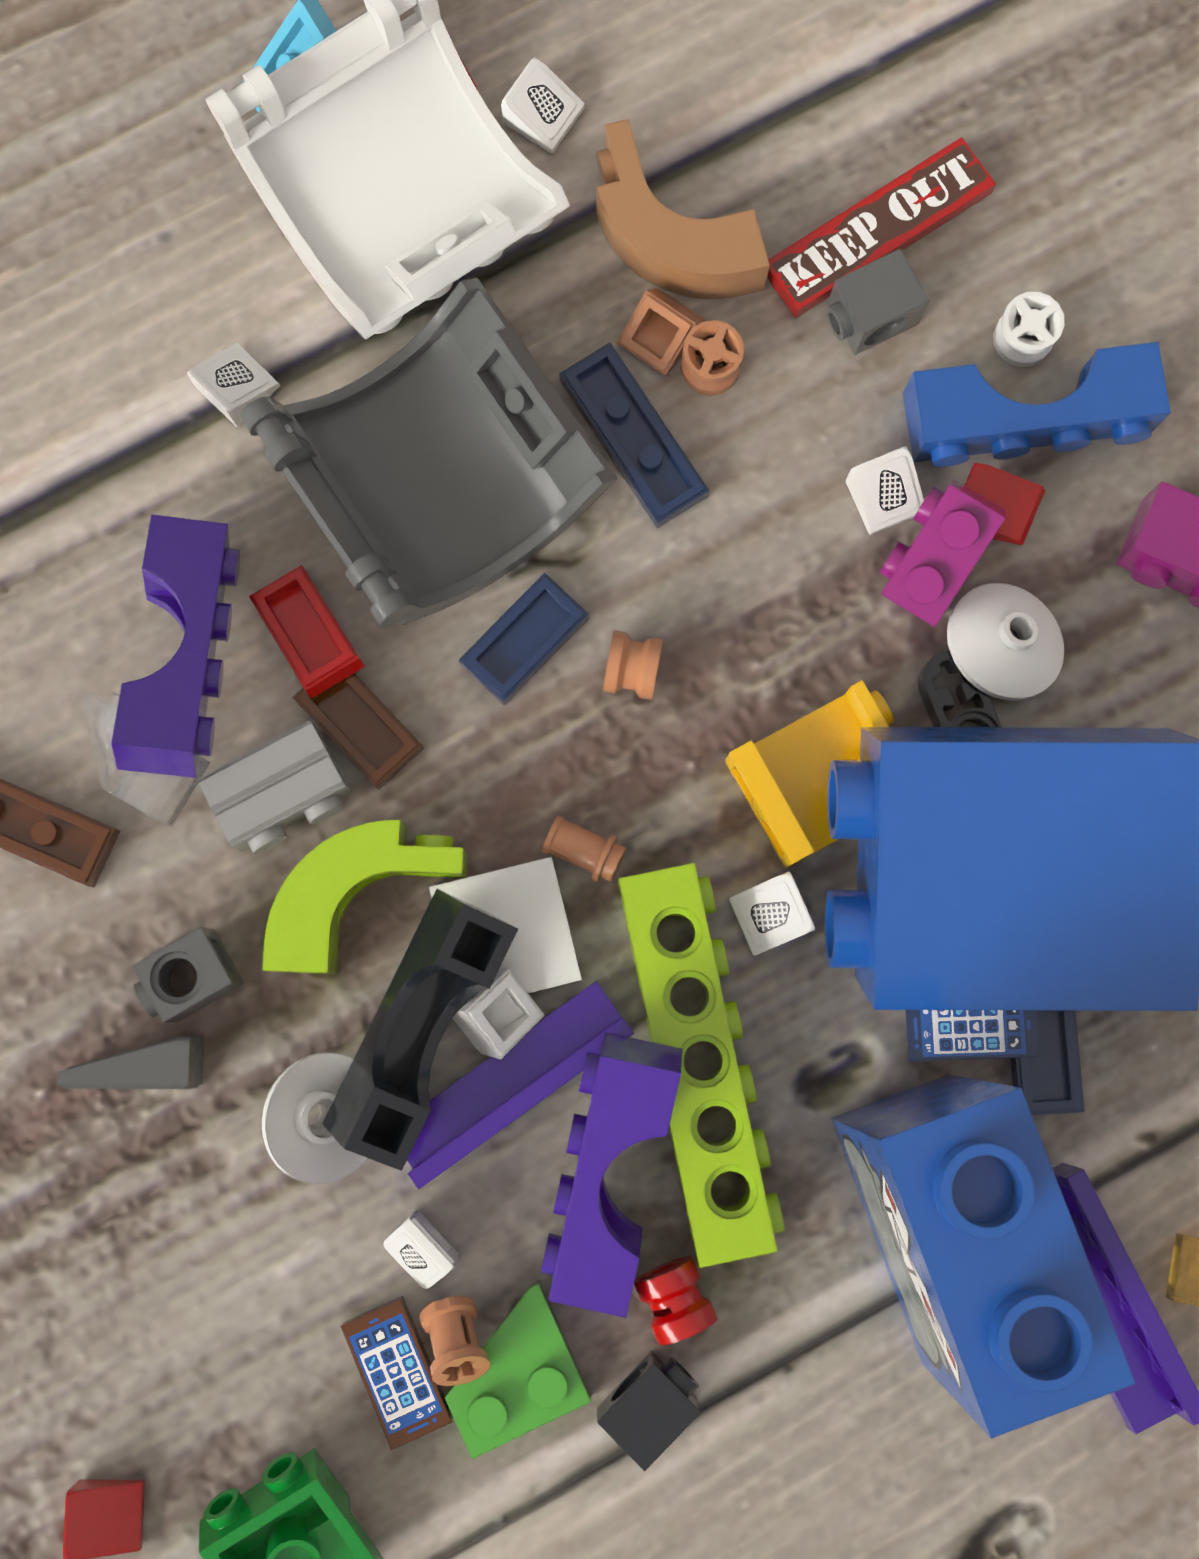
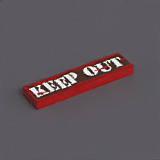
(880, 225)

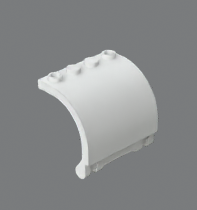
(384, 163)

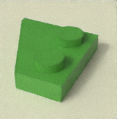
(527, 1382)

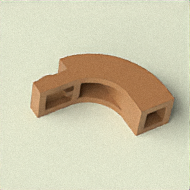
(669, 250)

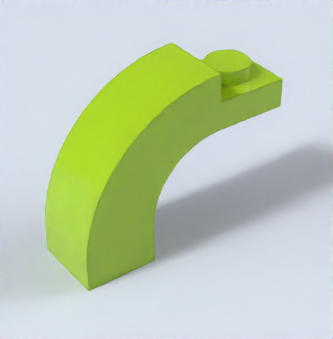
(317, 892)

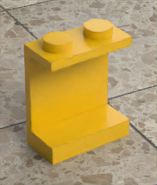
(789, 770)

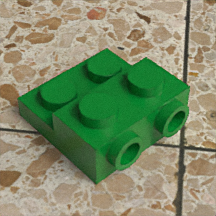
(288, 1515)

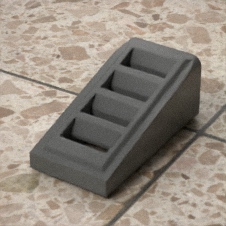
(161, 1065)

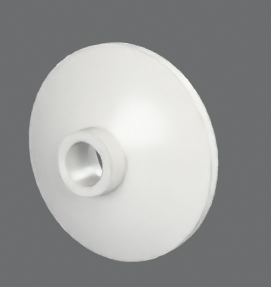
(989, 652)
(293, 1145)

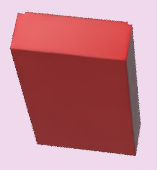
(306, 631)

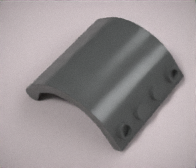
(437, 461)

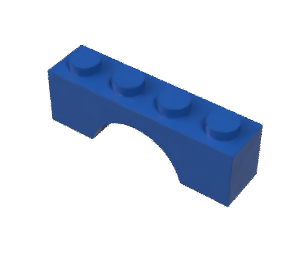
(961, 415)

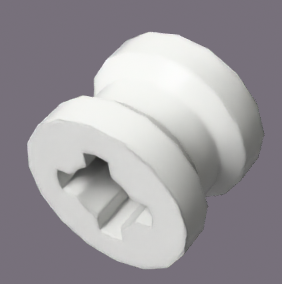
(1031, 315)

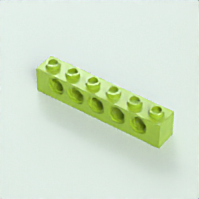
(716, 1230)

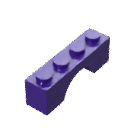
(163, 715)
(630, 1102)

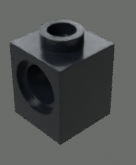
(650, 1408)

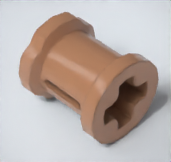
(454, 1341)

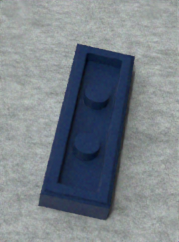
(633, 435)

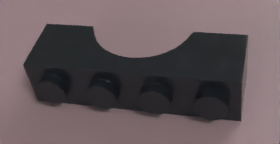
(388, 1081)

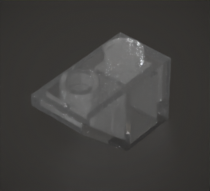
(151, 793)

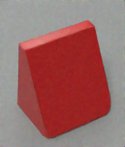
(1012, 494)
(103, 1518)

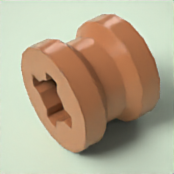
(714, 343)
(632, 665)

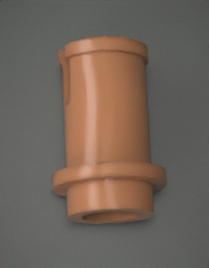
(584, 849)

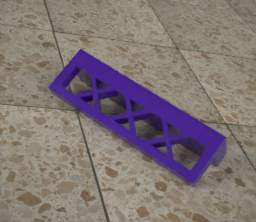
(509, 1087)
(1159, 1373)

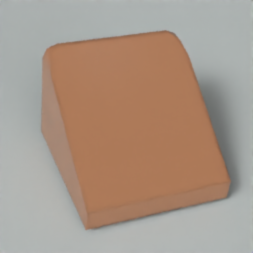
(658, 330)

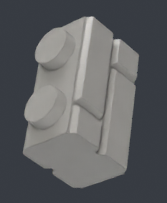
(275, 788)

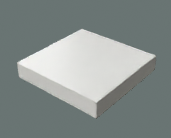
(532, 902)

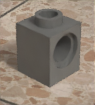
(876, 302)
(214, 976)

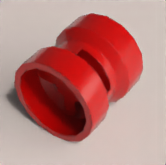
(675, 1300)

